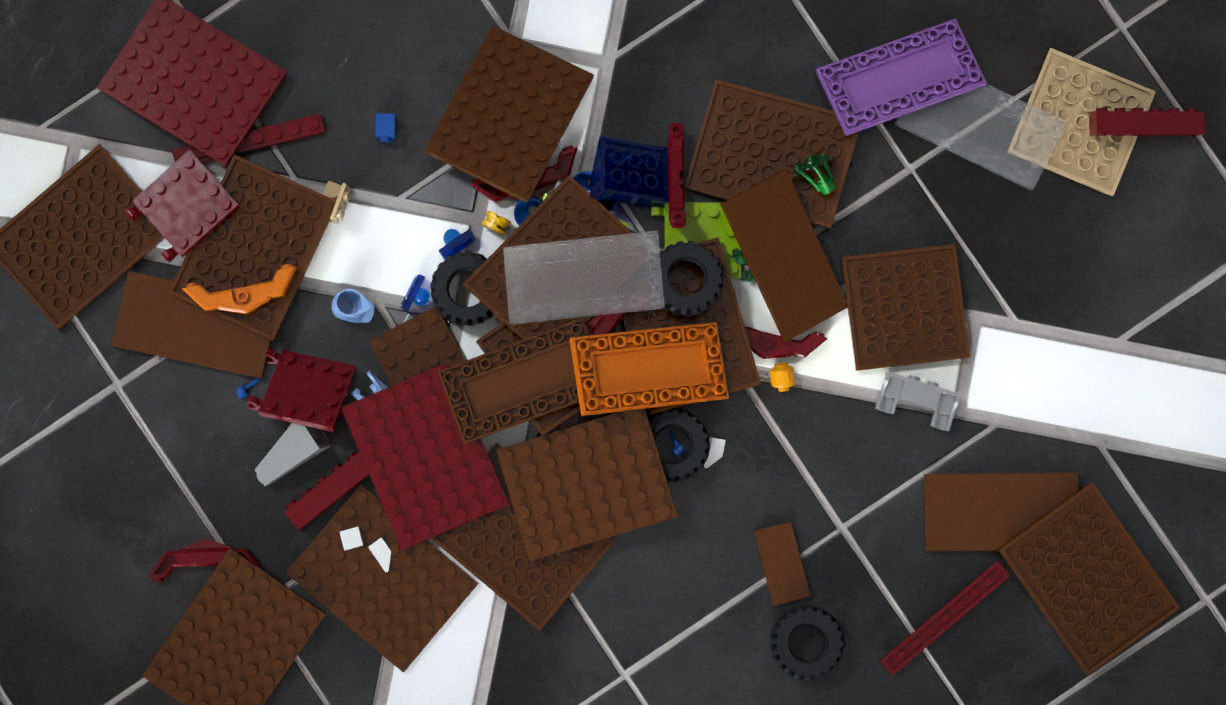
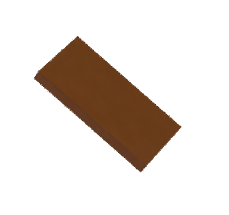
(782, 563)

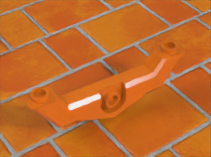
(243, 299)

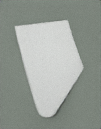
(715, 452)
(381, 553)

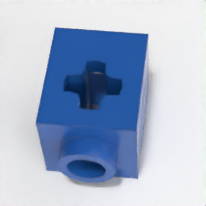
(385, 127)

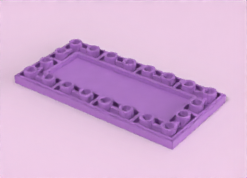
(900, 77)

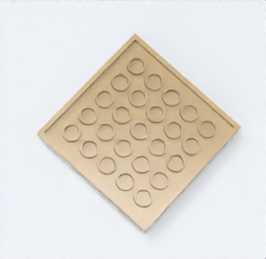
(1071, 92)

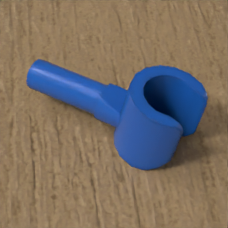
(242, 390)
(678, 450)

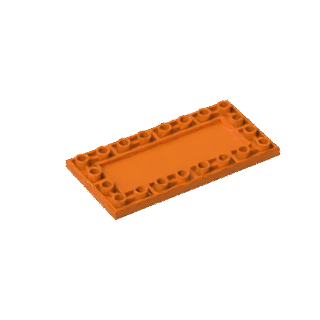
(648, 368)

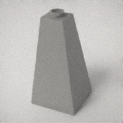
(292, 449)

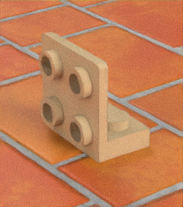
(342, 195)

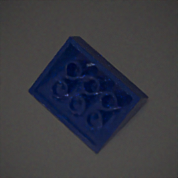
(630, 173)

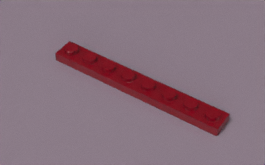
(269, 136)
(944, 618)

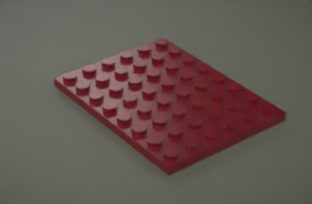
(192, 80)
(420, 460)

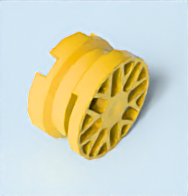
(496, 223)

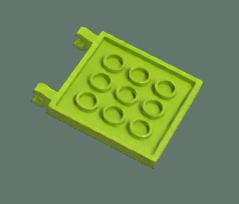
(703, 223)

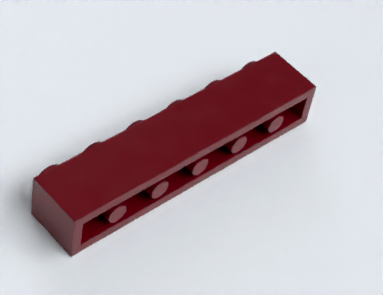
(1146, 122)
(327, 491)

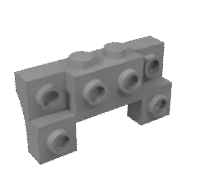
(920, 394)

